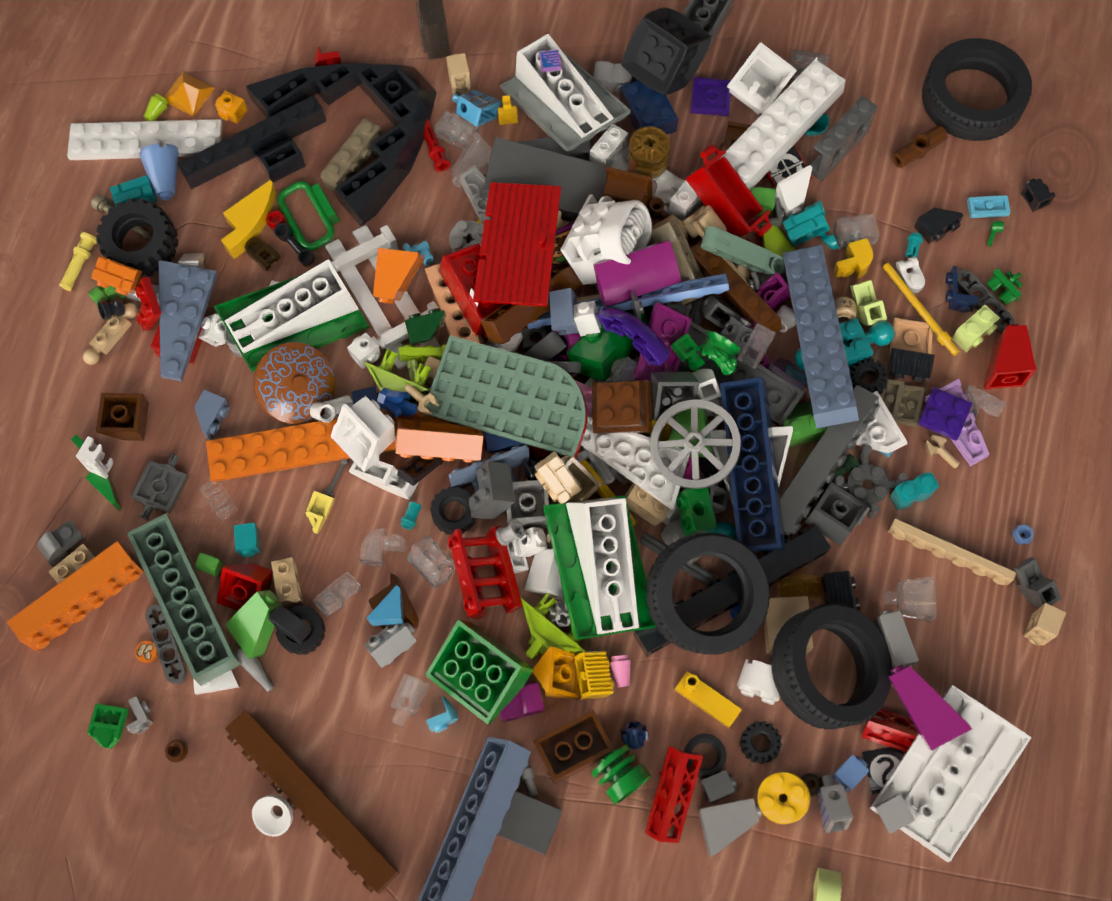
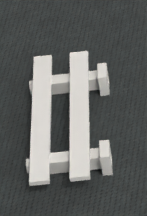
(345, 262)

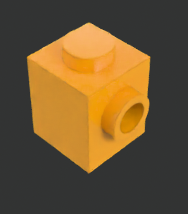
(231, 107)

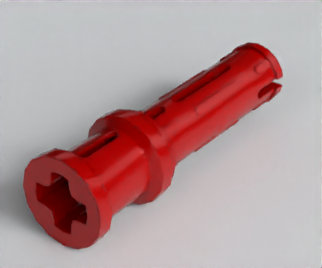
(436, 152)

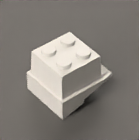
(761, 79)
(363, 432)

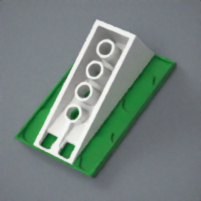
(302, 310)
(599, 566)

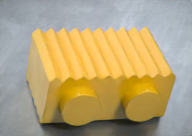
(594, 674)

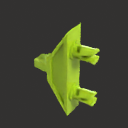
(386, 379)
(544, 633)

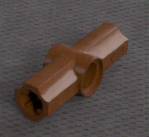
(926, 142)

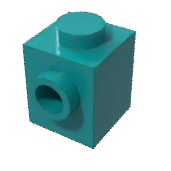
(247, 539)

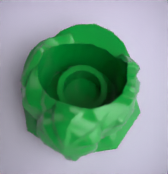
(721, 352)

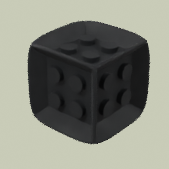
(665, 50)

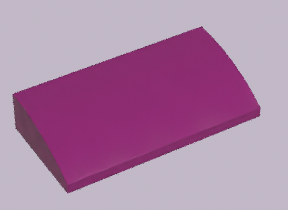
(648, 271)

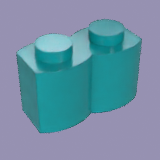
(914, 491)

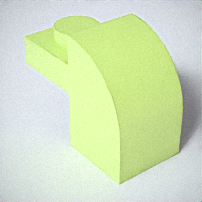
(868, 307)
(827, 885)

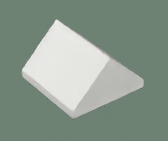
(545, 575)

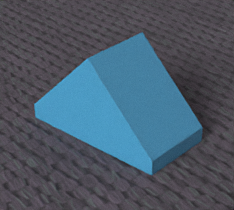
(389, 610)

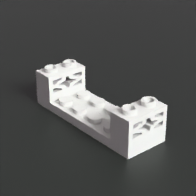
(676, 193)

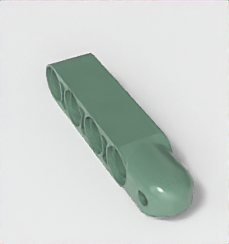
(742, 252)

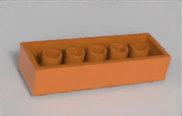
(75, 597)

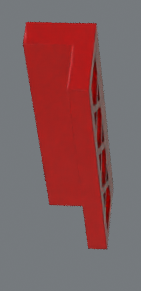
(889, 732)
(669, 795)

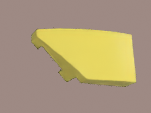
(318, 510)

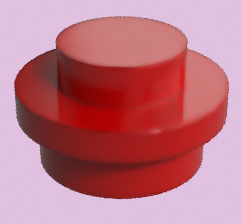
(275, 218)

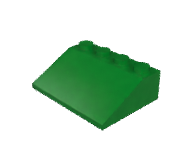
(478, 671)

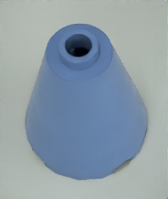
(161, 168)

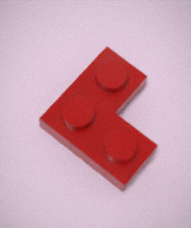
(150, 308)

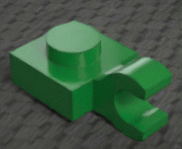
(687, 350)

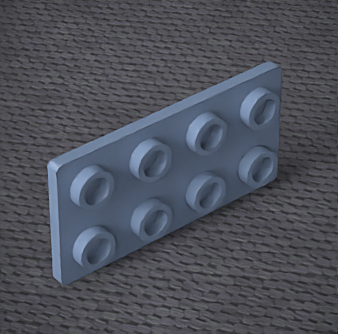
(468, 476)

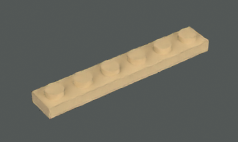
(958, 556)

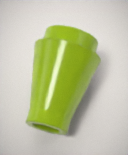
(155, 108)

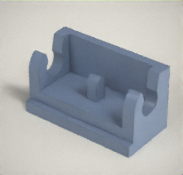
(562, 311)

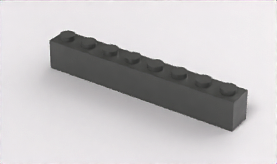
(823, 461)

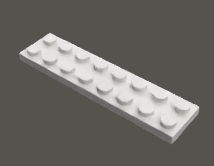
(127, 139)

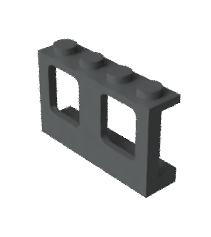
(843, 137)

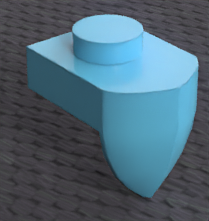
(440, 722)

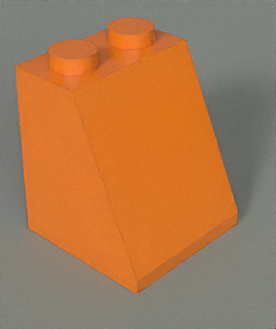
(394, 273)

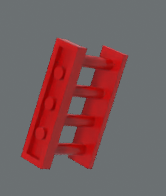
(502, 565)

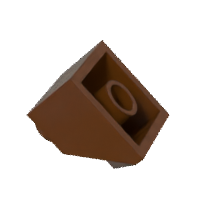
(123, 416)

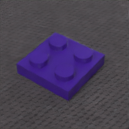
(710, 97)
(945, 413)

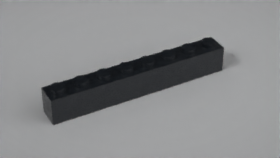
(244, 144)

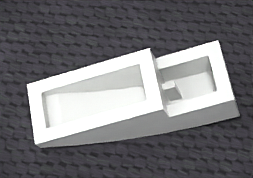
(386, 478)

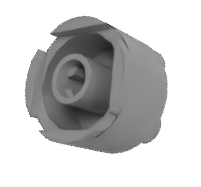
(465, 235)

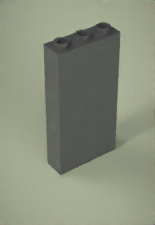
(526, 164)

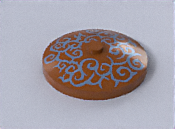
(291, 381)

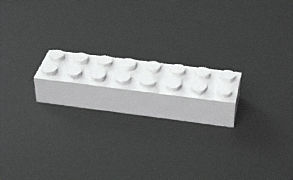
(784, 122)

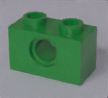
(699, 502)

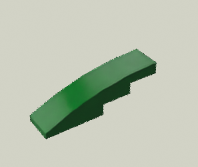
(103, 485)

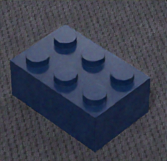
(648, 107)

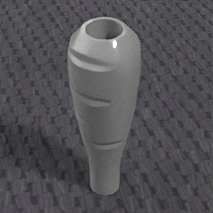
(255, 669)

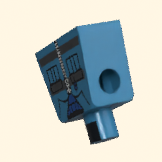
(476, 107)

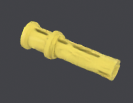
(81, 253)

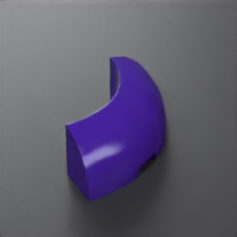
(643, 337)

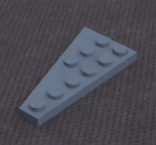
(183, 303)

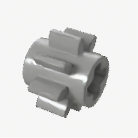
(559, 614)

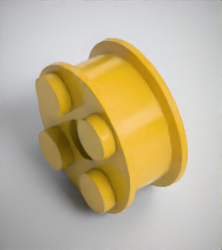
(770, 798)

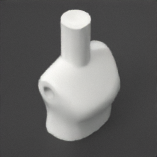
(787, 318)

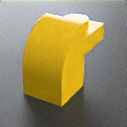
(858, 262)

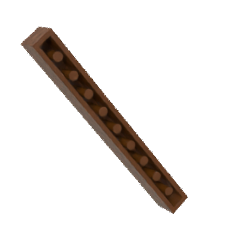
(312, 802)

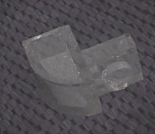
(376, 543)

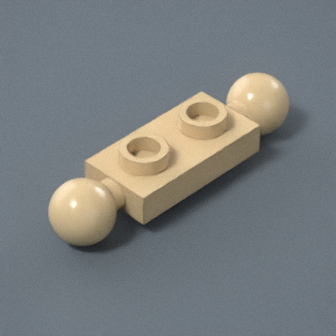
(110, 334)

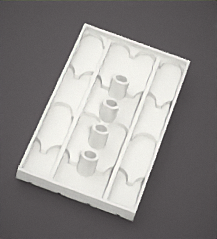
(957, 780)

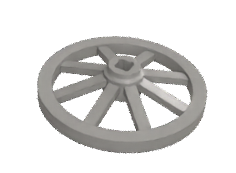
(694, 405)

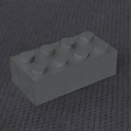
(709, 15)

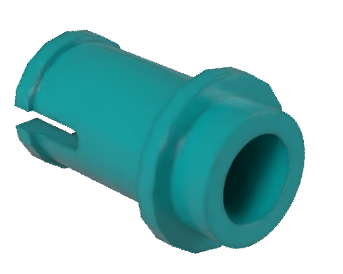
(914, 242)
(410, 516)

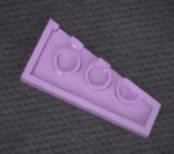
(970, 441)

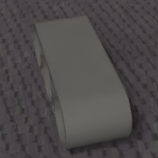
(547, 347)

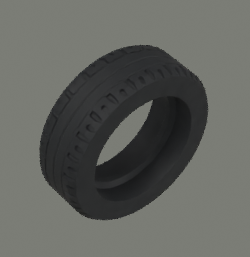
(983, 56)
(753, 602)
(870, 657)

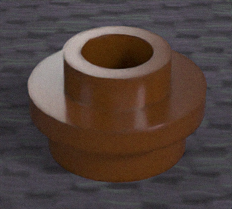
(171, 746)

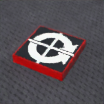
(786, 166)

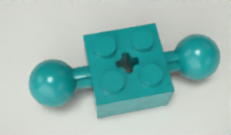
(857, 342)

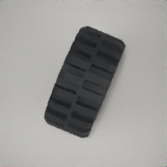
(123, 219)

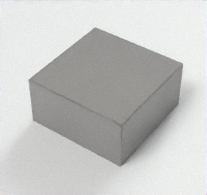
(894, 813)

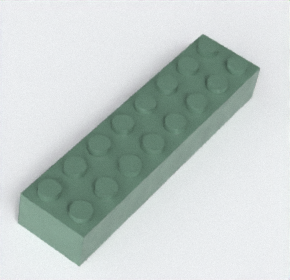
(183, 600)

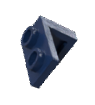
(960, 302)

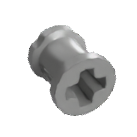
(509, 533)

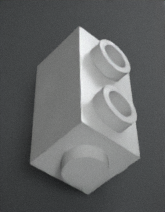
(390, 643)

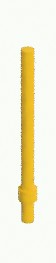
(943, 337)

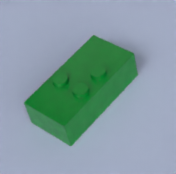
(600, 351)

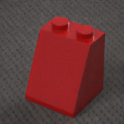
(1011, 359)

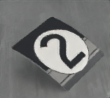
(881, 766)

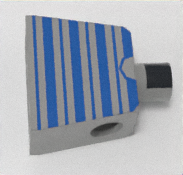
(833, 806)

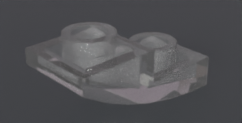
(336, 593)

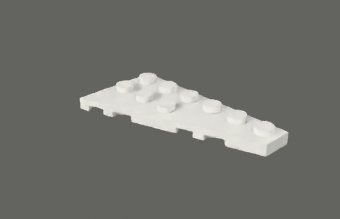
(632, 457)

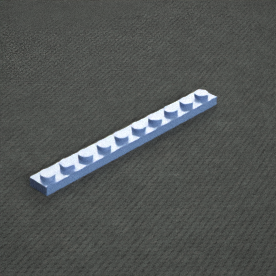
(676, 292)

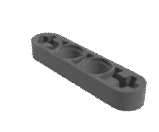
(986, 299)
(163, 645)

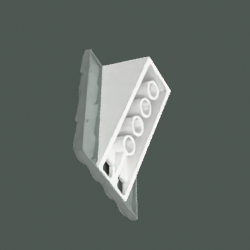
(562, 102)

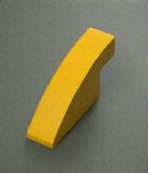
(248, 218)

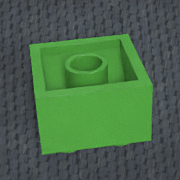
(803, 425)

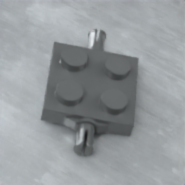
(159, 487)

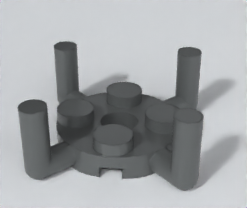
(869, 473)

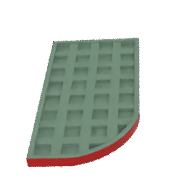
(509, 396)

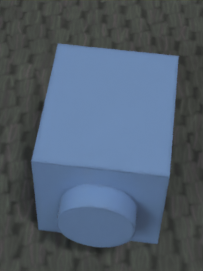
(851, 772)

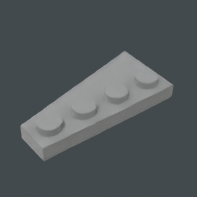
(473, 185)

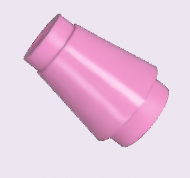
(621, 670)

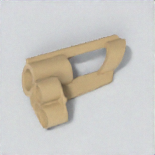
(705, 217)

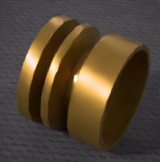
(651, 150)

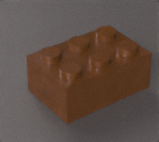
(573, 747)

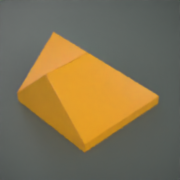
(188, 94)
(558, 674)

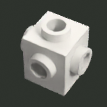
(213, 330)
(364, 349)

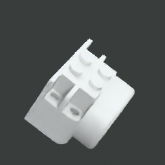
(604, 233)

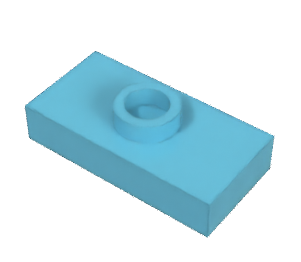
(988, 206)

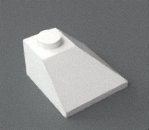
(793, 191)

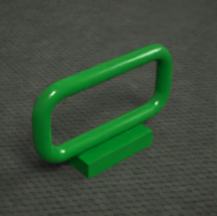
(322, 207)

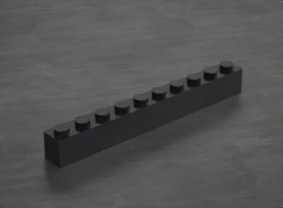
(726, 593)

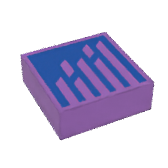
(550, 60)

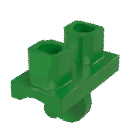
(1011, 292)

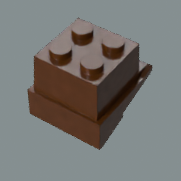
(628, 185)
(622, 407)

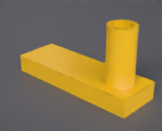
(707, 699)

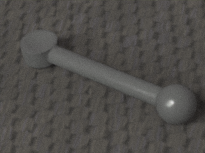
(329, 491)

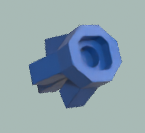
(396, 403)

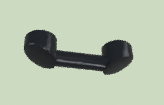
(285, 234)

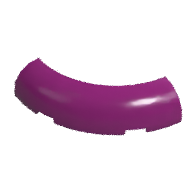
(774, 293)

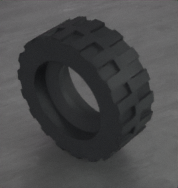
(439, 503)
(315, 637)

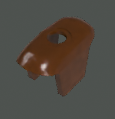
(409, 613)

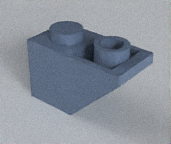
(210, 412)

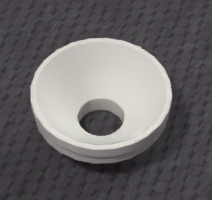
(267, 820)

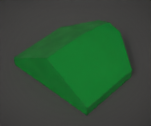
(107, 725)

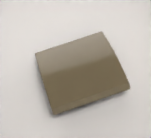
(904, 402)

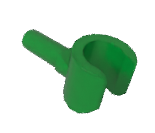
(997, 226)

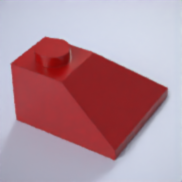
(241, 582)

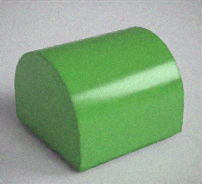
(209, 564)

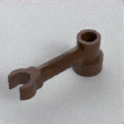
(656, 209)

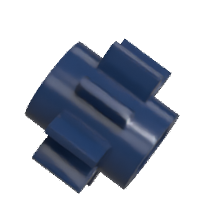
(634, 735)

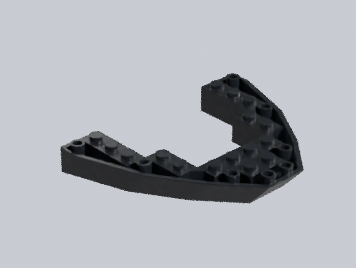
(395, 90)

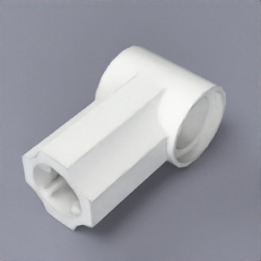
(331, 407)

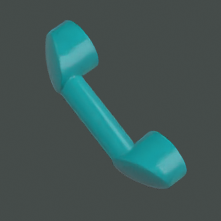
(828, 240)

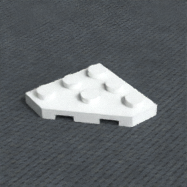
(882, 431)

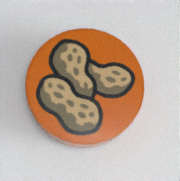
(146, 652)

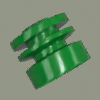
(620, 774)

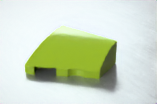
(776, 241)

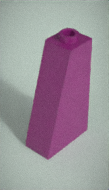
(928, 710)

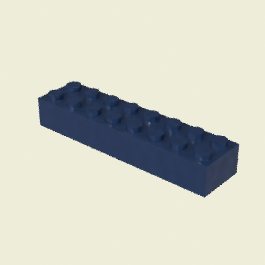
(755, 473)

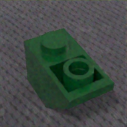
(424, 327)

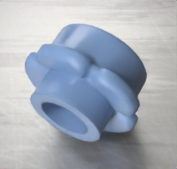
(1026, 530)

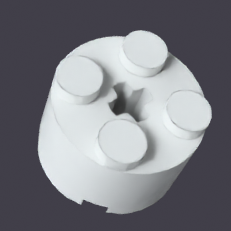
(758, 680)

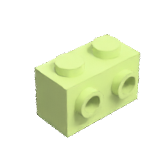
(975, 328)

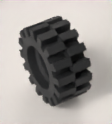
(869, 367)
(764, 729)

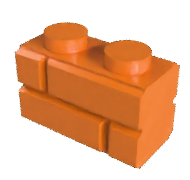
(116, 275)

